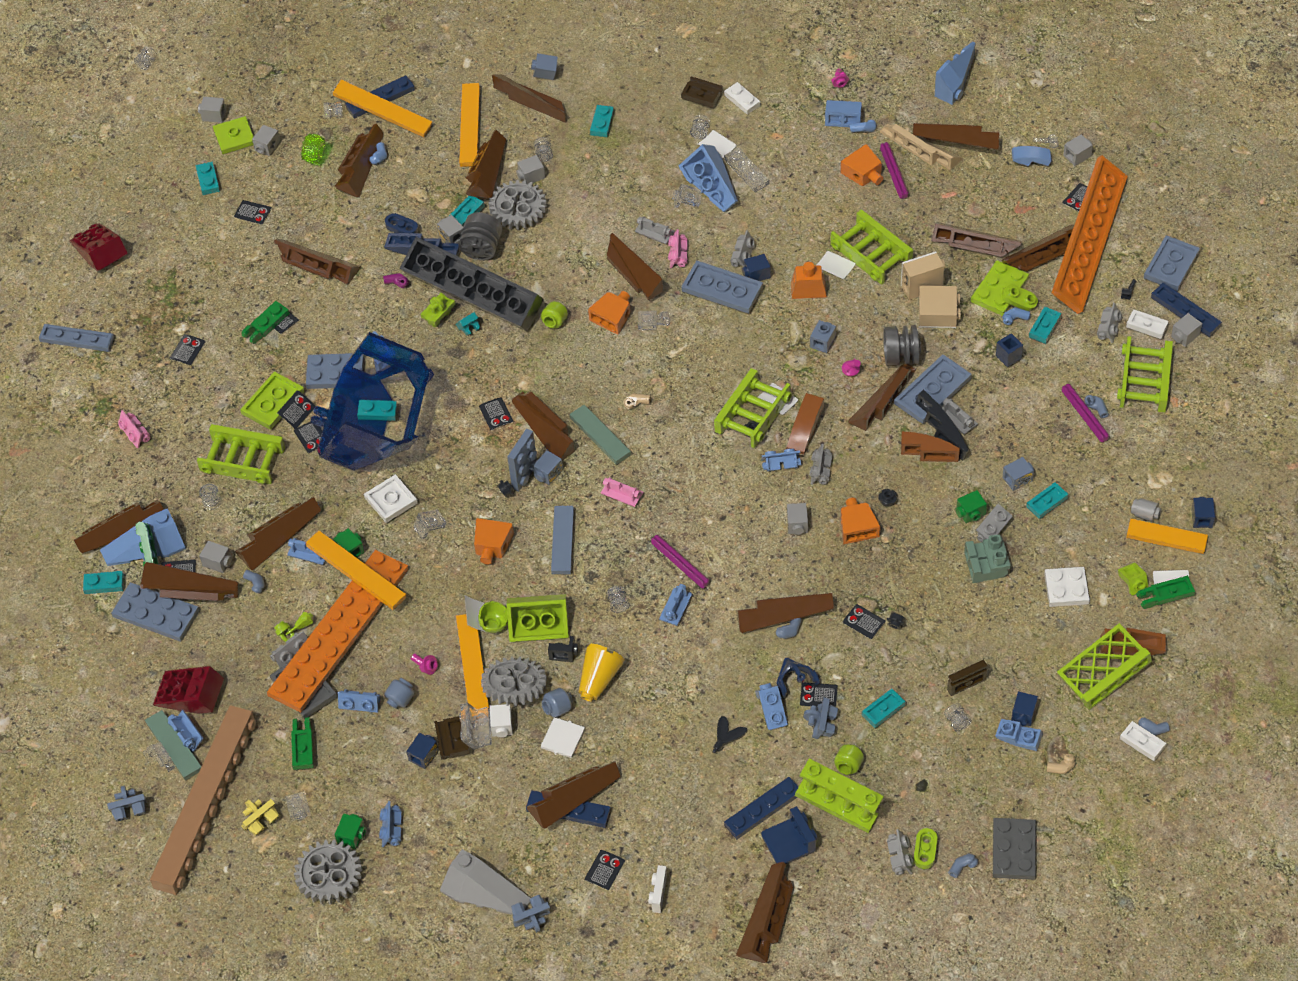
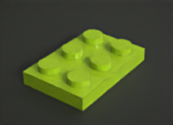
(989, 291)
(269, 399)

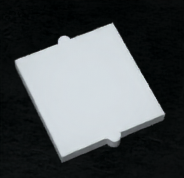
(562, 737)

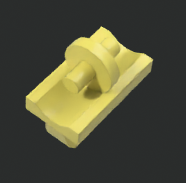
(252, 822)

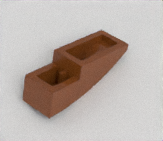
(805, 423)
(928, 447)
(1152, 641)

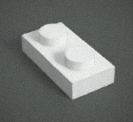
(742, 98)
(1147, 324)
(1143, 741)
(659, 881)

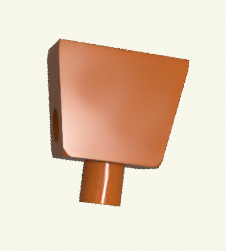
(862, 166)
(808, 282)
(611, 311)
(858, 522)
(492, 539)

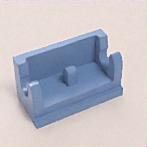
(842, 113)

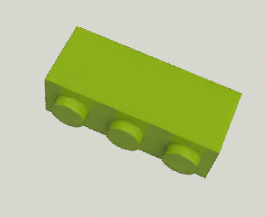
(537, 618)

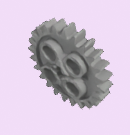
(528, 209)
(501, 685)
(328, 888)

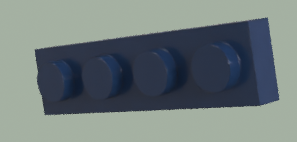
(388, 92)
(1181, 306)
(761, 808)
(586, 813)

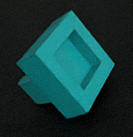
(470, 320)

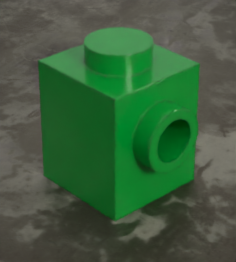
(971, 507)
(350, 542)
(350, 830)

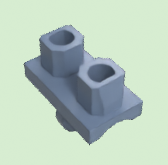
(818, 718)
(136, 802)
(538, 910)

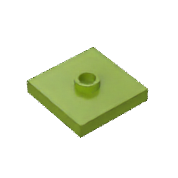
(233, 135)

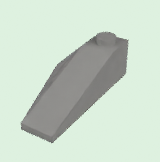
(478, 884)

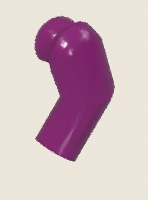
(398, 279)

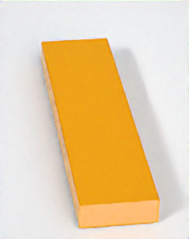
(1167, 536)

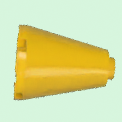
(598, 671)

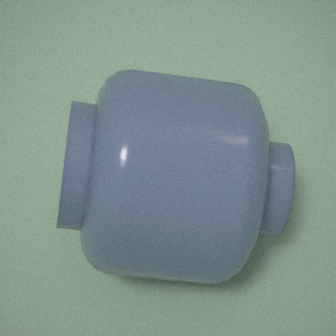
(399, 693)
(556, 702)

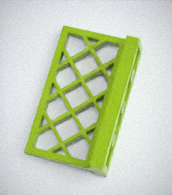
(1117, 676)

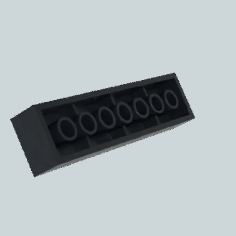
(471, 284)

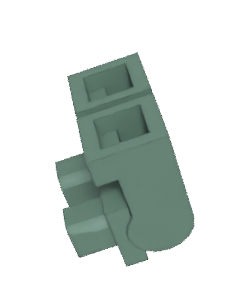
(987, 559)

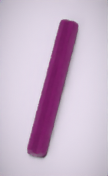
(894, 170)
(1085, 413)
(681, 562)

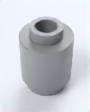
(1145, 509)

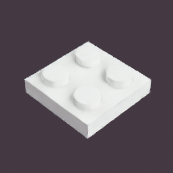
(390, 498)
(1066, 586)

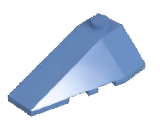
(953, 75)
(708, 173)
(127, 548)

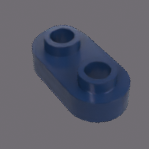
(403, 224)

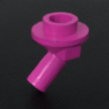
(840, 78)
(851, 367)
(427, 665)

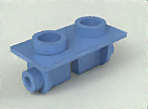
(773, 460)
(299, 550)
(676, 605)
(360, 702)
(186, 730)
(388, 832)

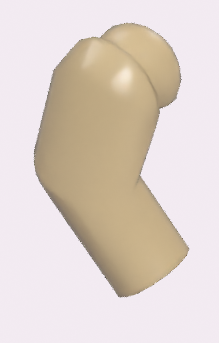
(635, 399)
(1062, 767)

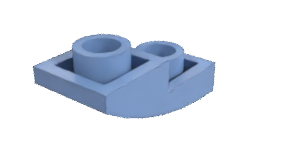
(1027, 154)
(1015, 734)

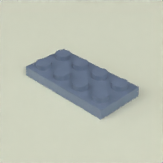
(722, 286)
(939, 380)
(155, 613)

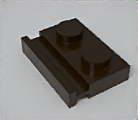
(701, 92)
(967, 677)
(449, 738)

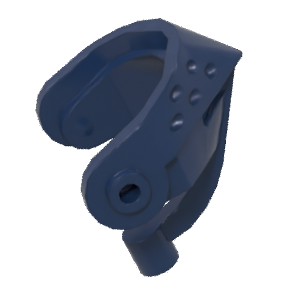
(791, 665)

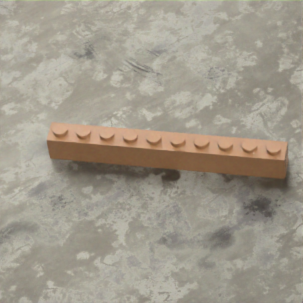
(203, 800)

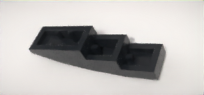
(941, 422)

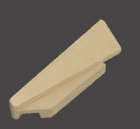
(925, 150)

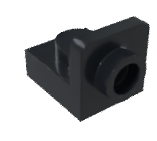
(563, 652)

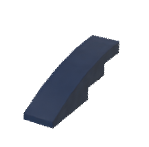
(402, 242)

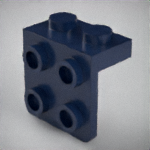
(790, 838)

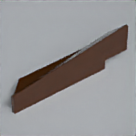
(357, 162)
(486, 167)
(1041, 251)
(316, 262)
(883, 398)
(545, 424)
(276, 532)
(186, 584)
(781, 610)
(571, 793)

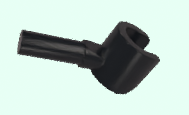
(1127, 292)

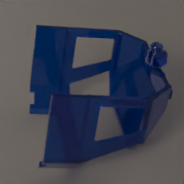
(362, 442)

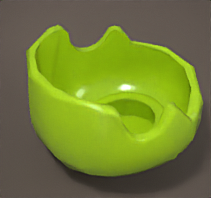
(493, 617)

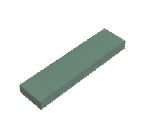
(600, 434)
(180, 755)

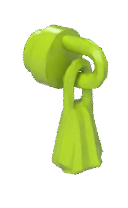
(304, 620)

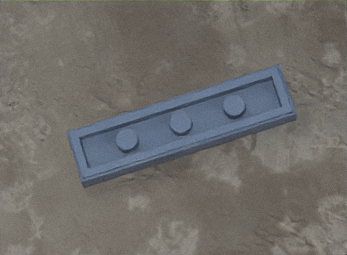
(76, 337)
(562, 540)

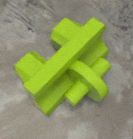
(437, 309)

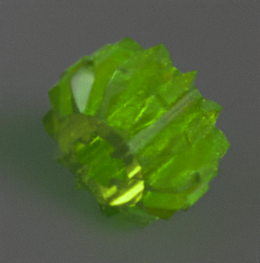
(313, 148)

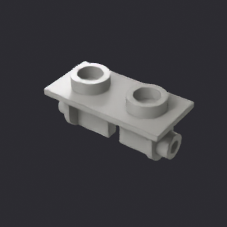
(654, 230)
(743, 249)
(1110, 318)
(960, 418)
(820, 459)
(993, 523)
(285, 653)
(903, 860)

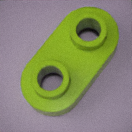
(1020, 298)
(925, 850)

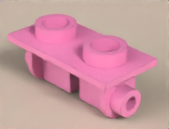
(677, 243)
(131, 427)
(621, 492)

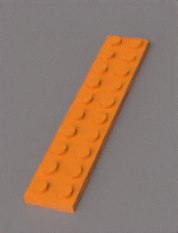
(1089, 234)
(333, 637)

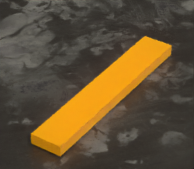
(382, 108)
(469, 123)
(355, 570)
(471, 663)

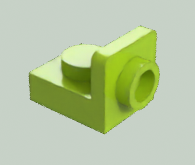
(1134, 577)

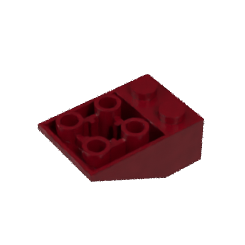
(98, 246)
(189, 689)

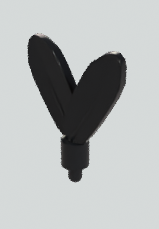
(726, 737)

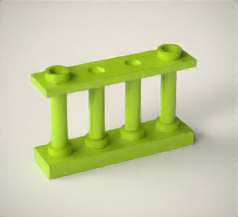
(878, 233)
(1160, 383)
(741, 395)
(238, 438)
(838, 795)

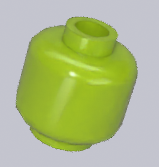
(554, 314)
(848, 759)

